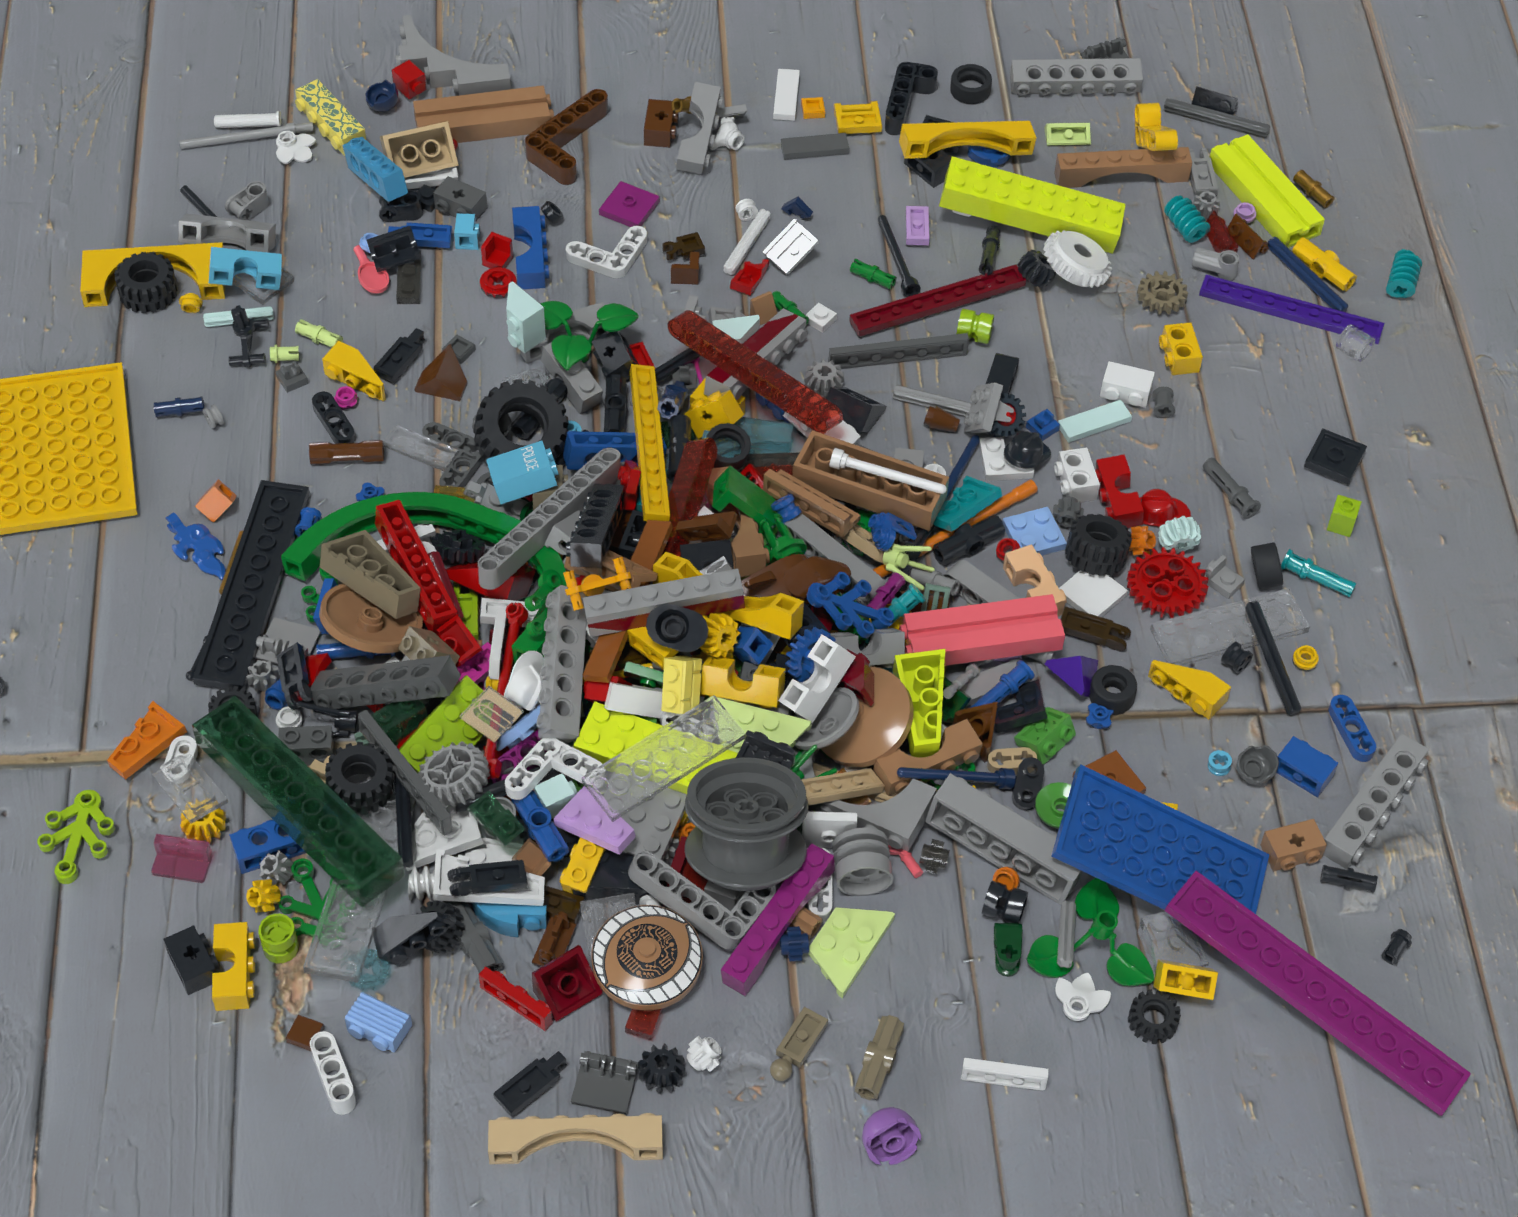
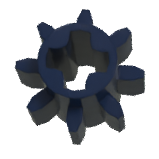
(794, 943)

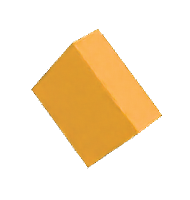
(813, 108)

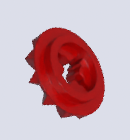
(497, 275)

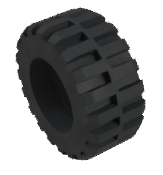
(520, 398)

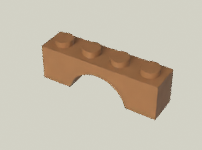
(958, 744)

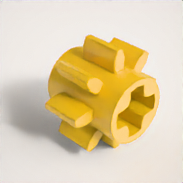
(263, 895)

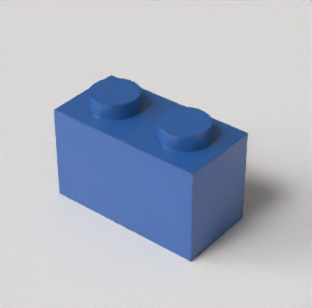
(1306, 766)

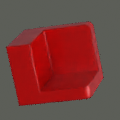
(496, 251)

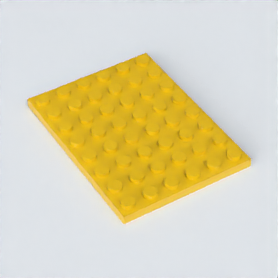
(65, 449)

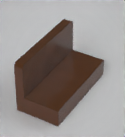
(707, 527)

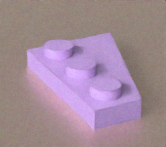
(589, 821)

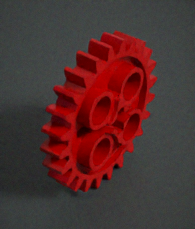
(1167, 582)

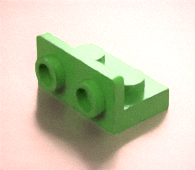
(1047, 735)

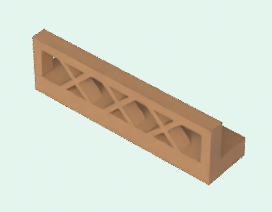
(811, 502)
(638, 572)

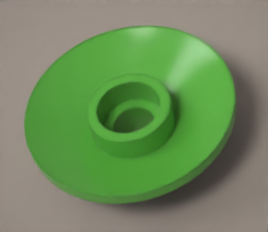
(1049, 800)

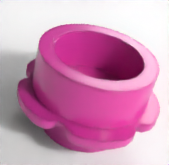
(346, 397)

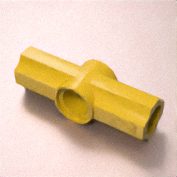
(1324, 264)

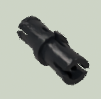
(1367, 882)

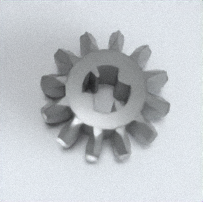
(823, 376)

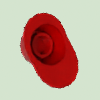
(1160, 507)

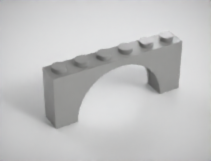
(898, 817)

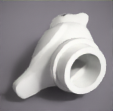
(728, 135)

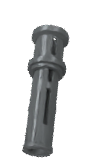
(1236, 494)

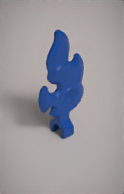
(197, 538)

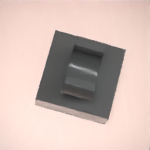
(686, 376)
(291, 377)

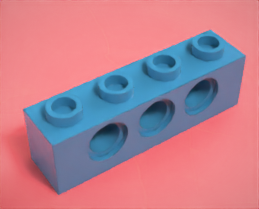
(375, 169)

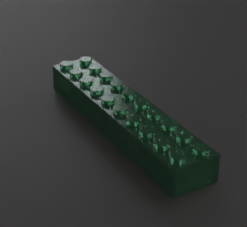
(299, 801)

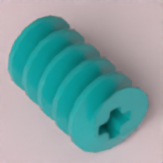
(1186, 218)
(1404, 274)

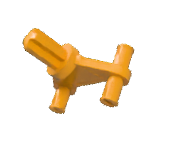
(594, 584)

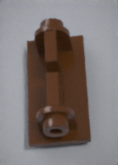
(1246, 237)
(555, 939)

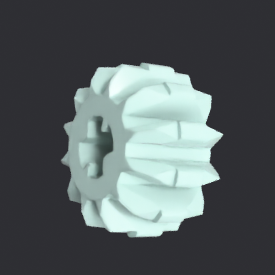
(1179, 534)

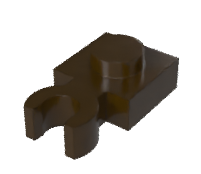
(683, 246)

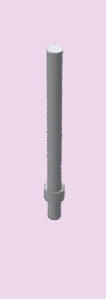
(246, 135)

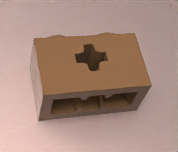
(1293, 845)

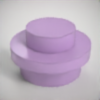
(1246, 211)

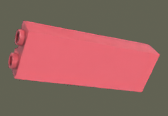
(986, 630)

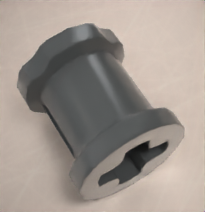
(1163, 401)

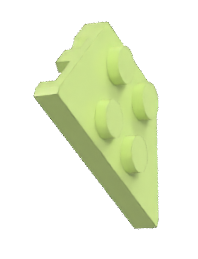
(774, 725)
(848, 943)

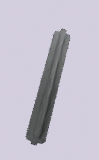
(1216, 117)

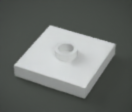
(823, 827)

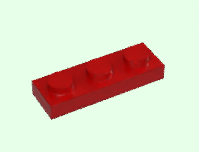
(516, 998)

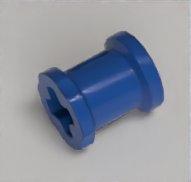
(307, 519)

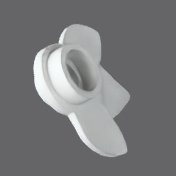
(294, 147)
(1081, 994)

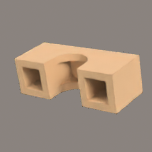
(1028, 567)

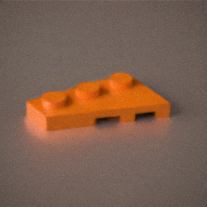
(147, 740)

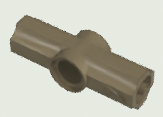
(879, 1057)

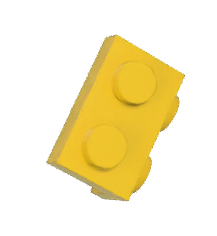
(582, 866)

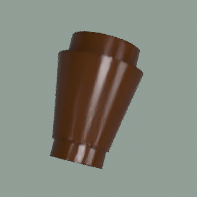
(941, 419)

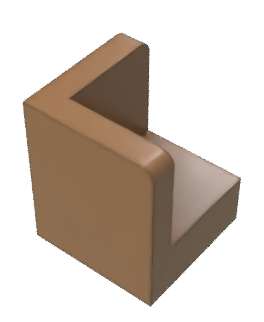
(533, 858)

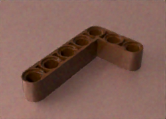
(545, 143)

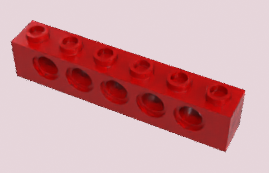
(409, 553)

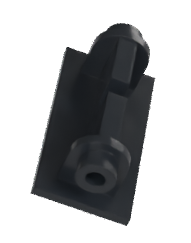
(1214, 100)

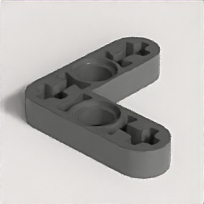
(464, 456)

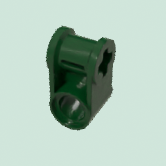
(1007, 947)

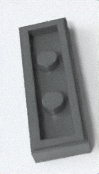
(814, 146)

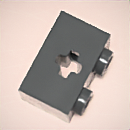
(459, 197)

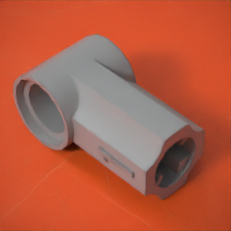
(1223, 263)

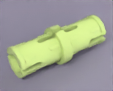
(317, 333)

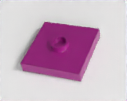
(629, 205)

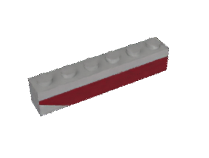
(770, 342)
(631, 607)

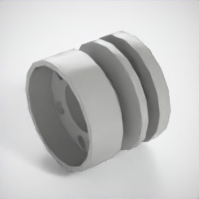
(862, 861)

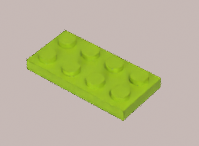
(443, 725)

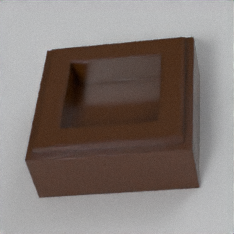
(303, 1031)

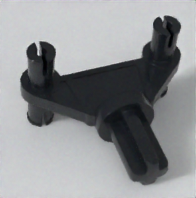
(244, 329)

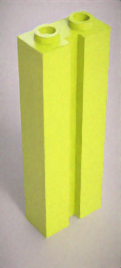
(1261, 183)

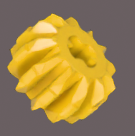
(721, 635)
(205, 827)

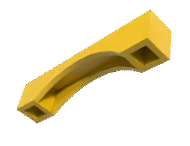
(1010, 137)
(774, 613)

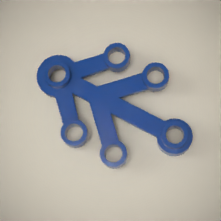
(821, 595)

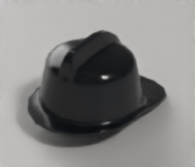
(1026, 450)
(677, 627)

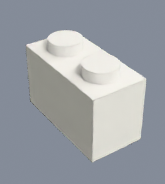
(1127, 384)

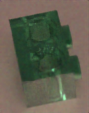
(400, 718)

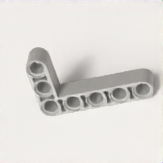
(701, 901)

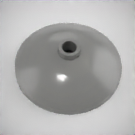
(832, 721)

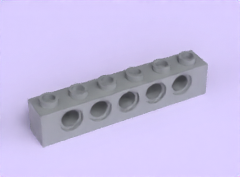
(1085, 69)
(569, 676)
(1403, 753)

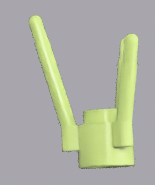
(896, 558)

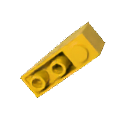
(351, 368)
(1195, 687)

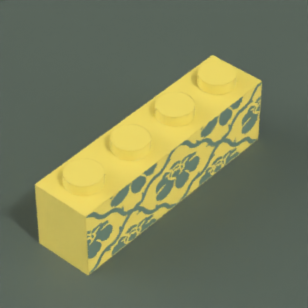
(328, 114)

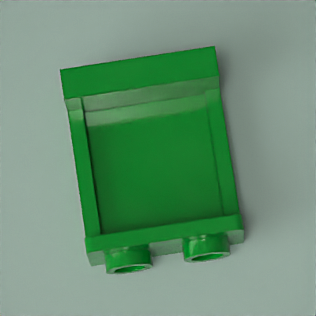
(744, 495)

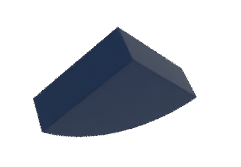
(797, 207)

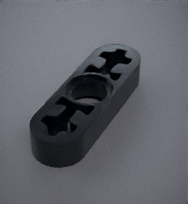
(333, 410)

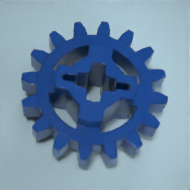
(800, 665)

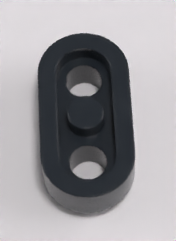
(1027, 782)

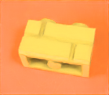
(681, 684)

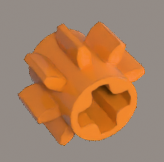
(1142, 540)

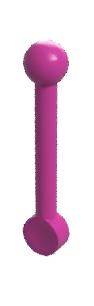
(697, 368)

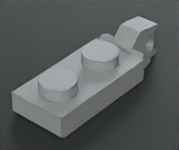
(486, 495)

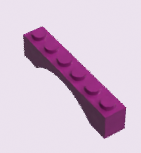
(755, 948)

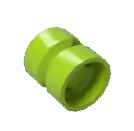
(976, 325)
(278, 938)

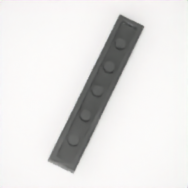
(899, 351)
(406, 774)

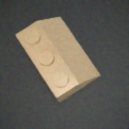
(421, 149)

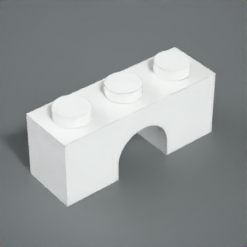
(830, 666)

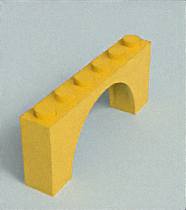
(100, 267)

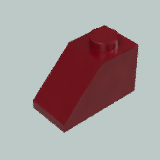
(859, 679)

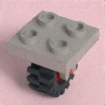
(993, 412)

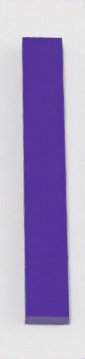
(1286, 307)

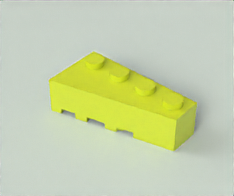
(923, 678)

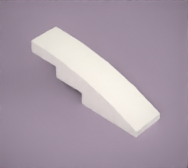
(636, 700)

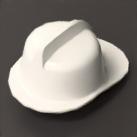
(525, 681)

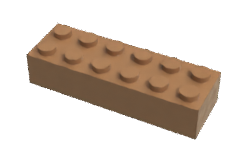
(866, 489)

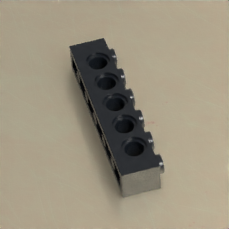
(596, 526)

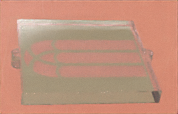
(491, 714)

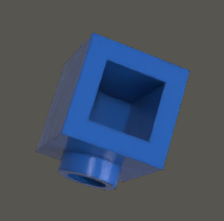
(751, 645)

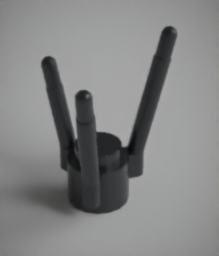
(344, 720)

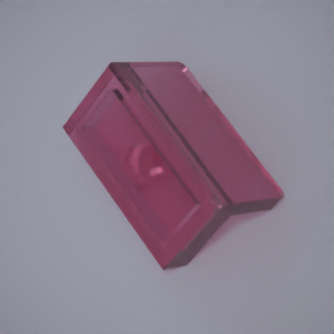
(181, 858)

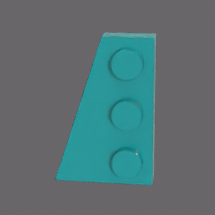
(966, 503)

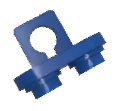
(884, 529)

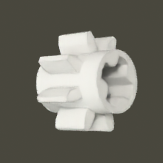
(704, 1053)

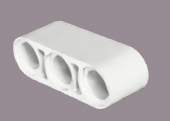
(333, 1084)

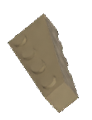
(371, 573)

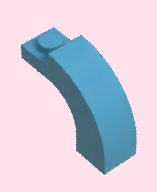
(508, 918)

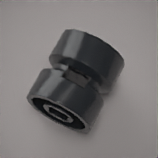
(1014, 904)

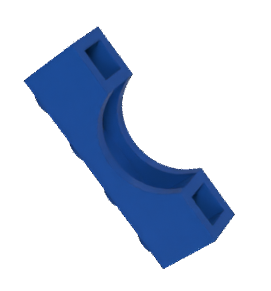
(530, 265)

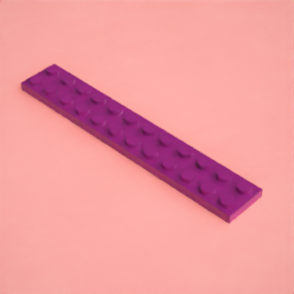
(1318, 993)

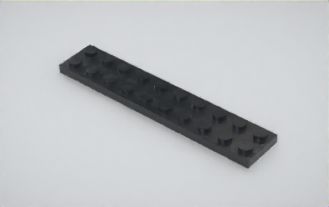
(251, 586)

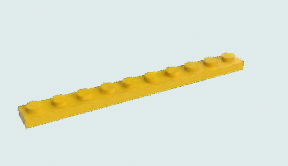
(649, 443)

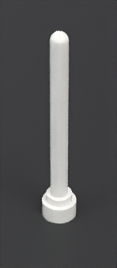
(841, 459)

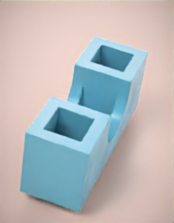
(261, 265)

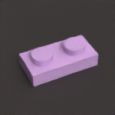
(917, 225)

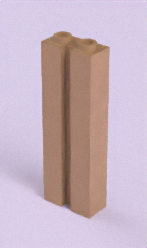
(487, 113)

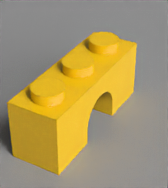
(722, 681)
(233, 987)

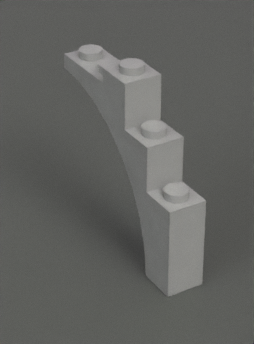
(446, 70)

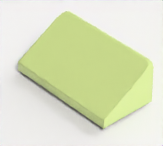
(1067, 134)

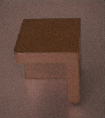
(686, 272)

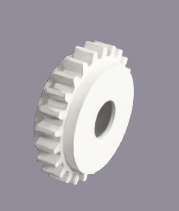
(1077, 258)

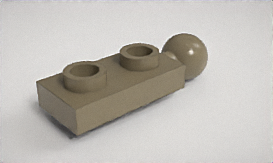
(798, 1043)

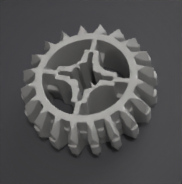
(455, 773)

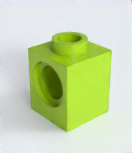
(1344, 515)

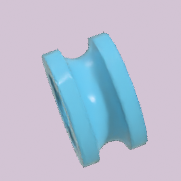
(1218, 769)

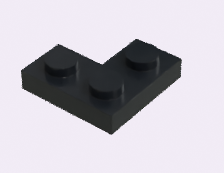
(1028, 708)

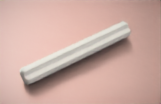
(746, 242)

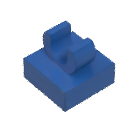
(1043, 424)

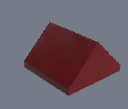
(566, 983)

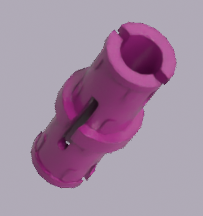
(887, 591)

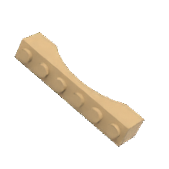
(516, 1139)

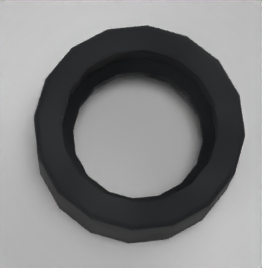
(975, 73)
(739, 435)

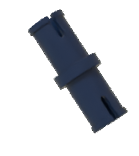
(179, 406)

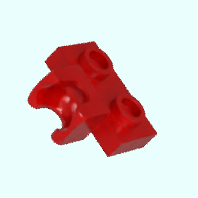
(629, 476)

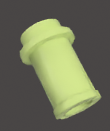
(282, 353)

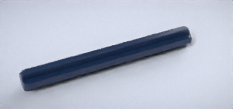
(1307, 275)

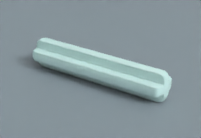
(225, 317)

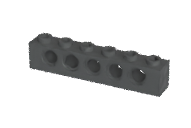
(385, 682)

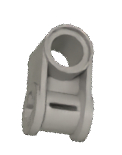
(249, 200)

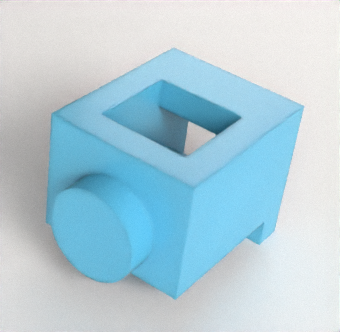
(466, 232)

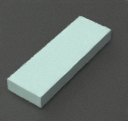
(1094, 421)

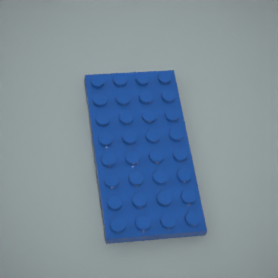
(1149, 845)

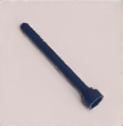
(962, 462)
(1003, 778)

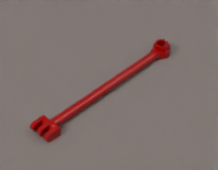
(517, 615)

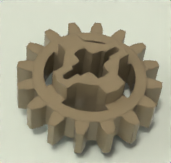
(1162, 292)

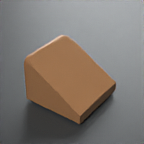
(763, 306)

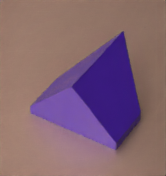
(1075, 671)

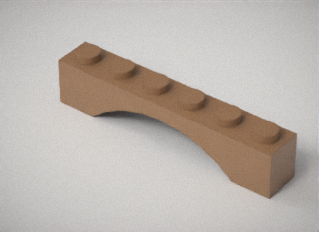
(1079, 168)
(748, 544)

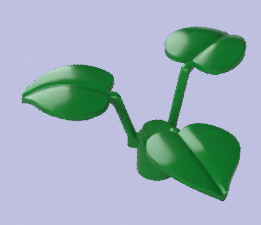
(572, 349)
(1095, 902)

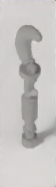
(971, 671)

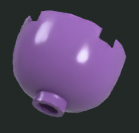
(890, 1136)

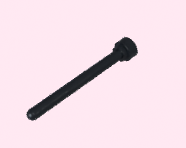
(909, 284)

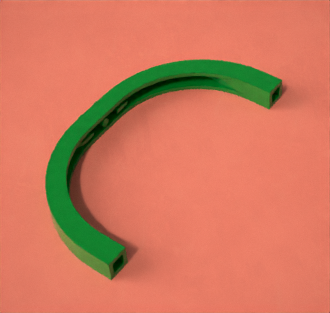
(422, 508)

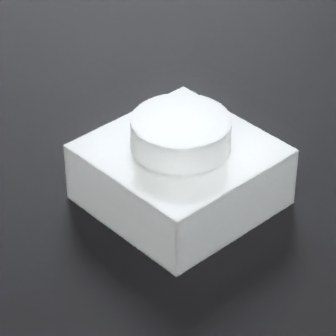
(821, 317)

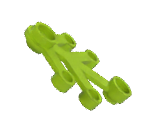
(76, 831)

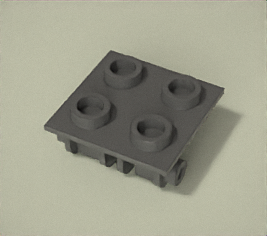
(1106, 50)
(604, 1082)

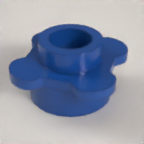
(369, 491)
(1096, 721)

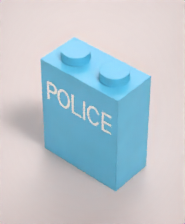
(522, 472)

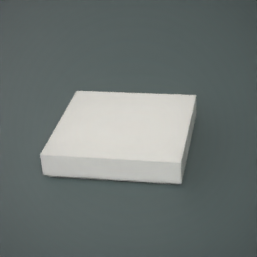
(1093, 593)

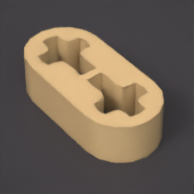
(1010, 758)

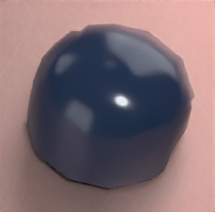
(382, 96)

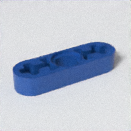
(1351, 739)

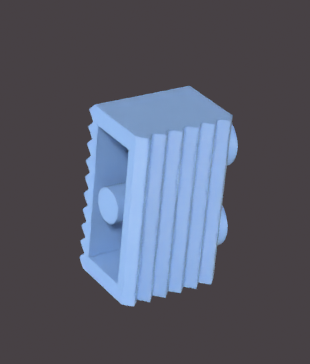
(377, 1022)

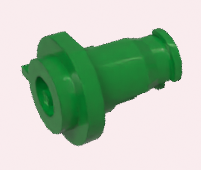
(786, 544)

